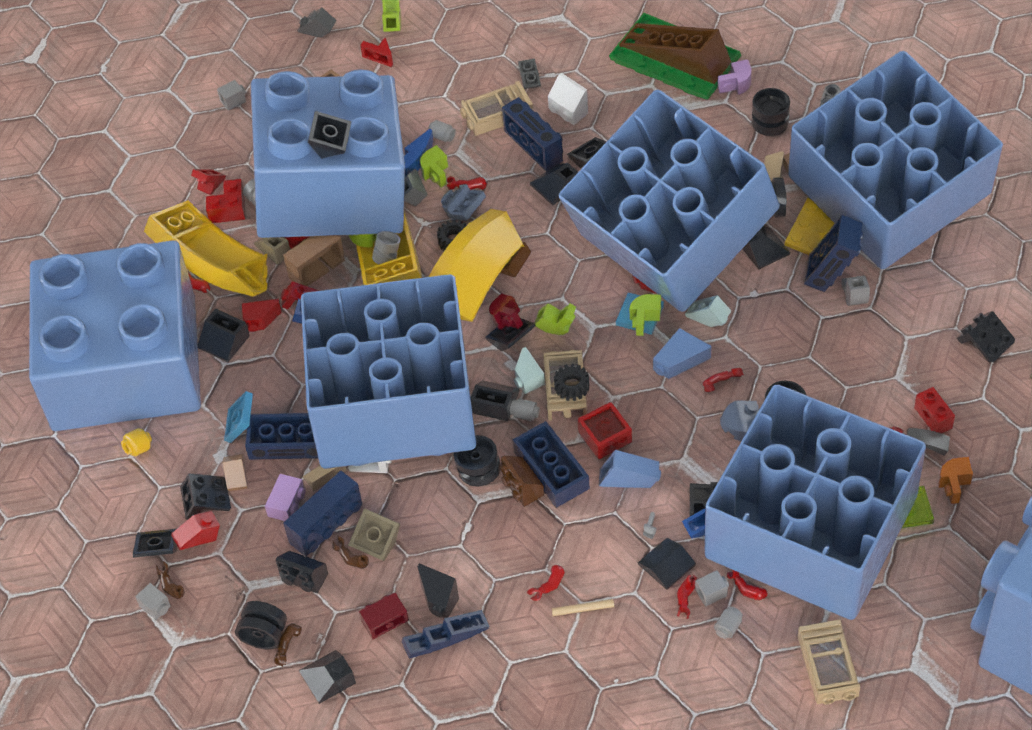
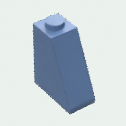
(680, 354)
(629, 471)

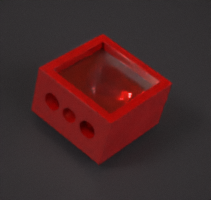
(604, 430)

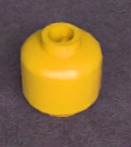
(136, 442)

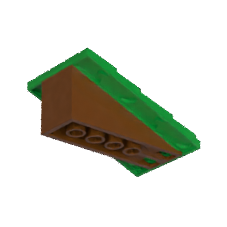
(676, 55)

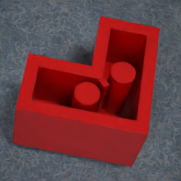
(229, 205)

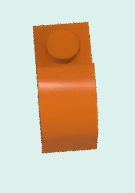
(953, 475)

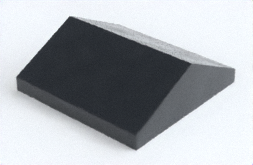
(585, 152)
(508, 336)
(154, 543)
(667, 563)

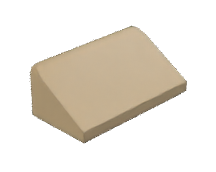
(774, 164)
(321, 476)

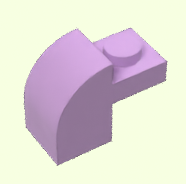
(738, 79)

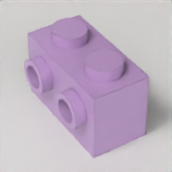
(285, 497)

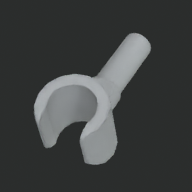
(649, 530)

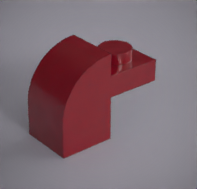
(505, 312)

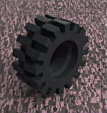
(447, 230)
(571, 373)

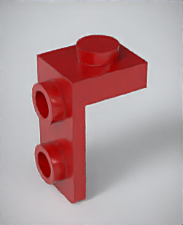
(294, 292)

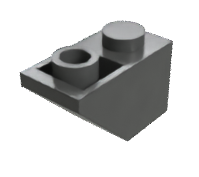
(317, 23)
(414, 189)

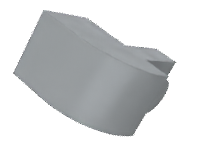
(856, 290)

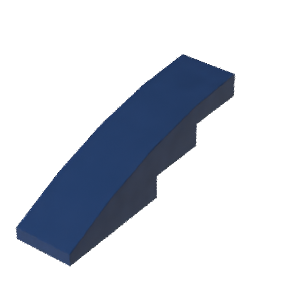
(446, 634)

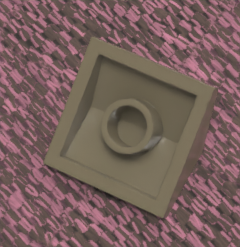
(374, 534)

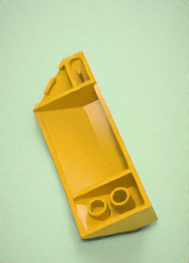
(209, 250)
(478, 258)
(402, 268)

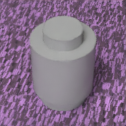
(442, 131)
(524, 409)
(728, 622)

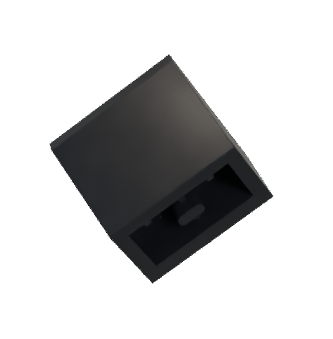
(223, 335)
(493, 400)
(301, 571)

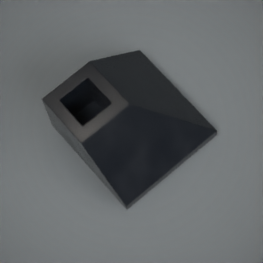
(554, 181)

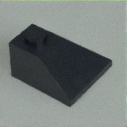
(765, 248)
(439, 590)
(328, 676)

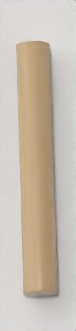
(582, 607)

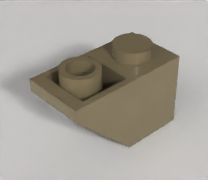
(274, 247)

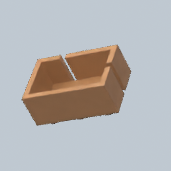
(303, 259)

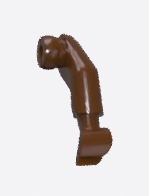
(349, 558)
(169, 587)
(290, 631)

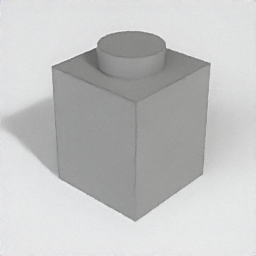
(231, 95)
(711, 588)
(153, 601)

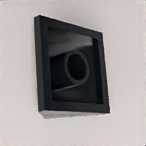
(328, 135)

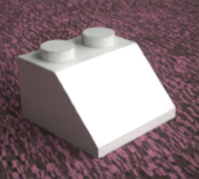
(568, 99)

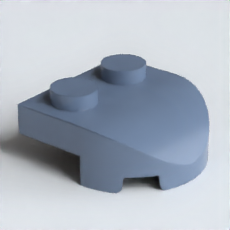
(462, 202)
(739, 417)

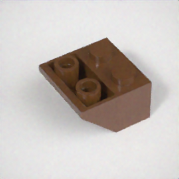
(521, 480)

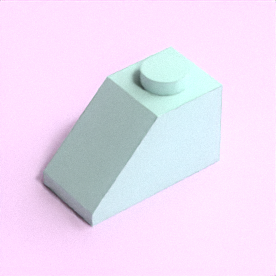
(709, 311)
(528, 373)

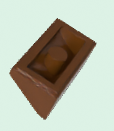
(517, 261)

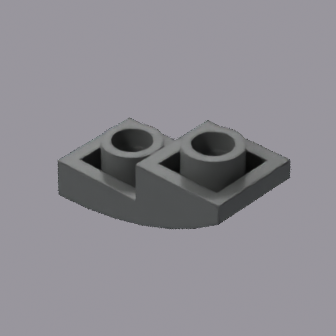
(529, 73)
(934, 441)

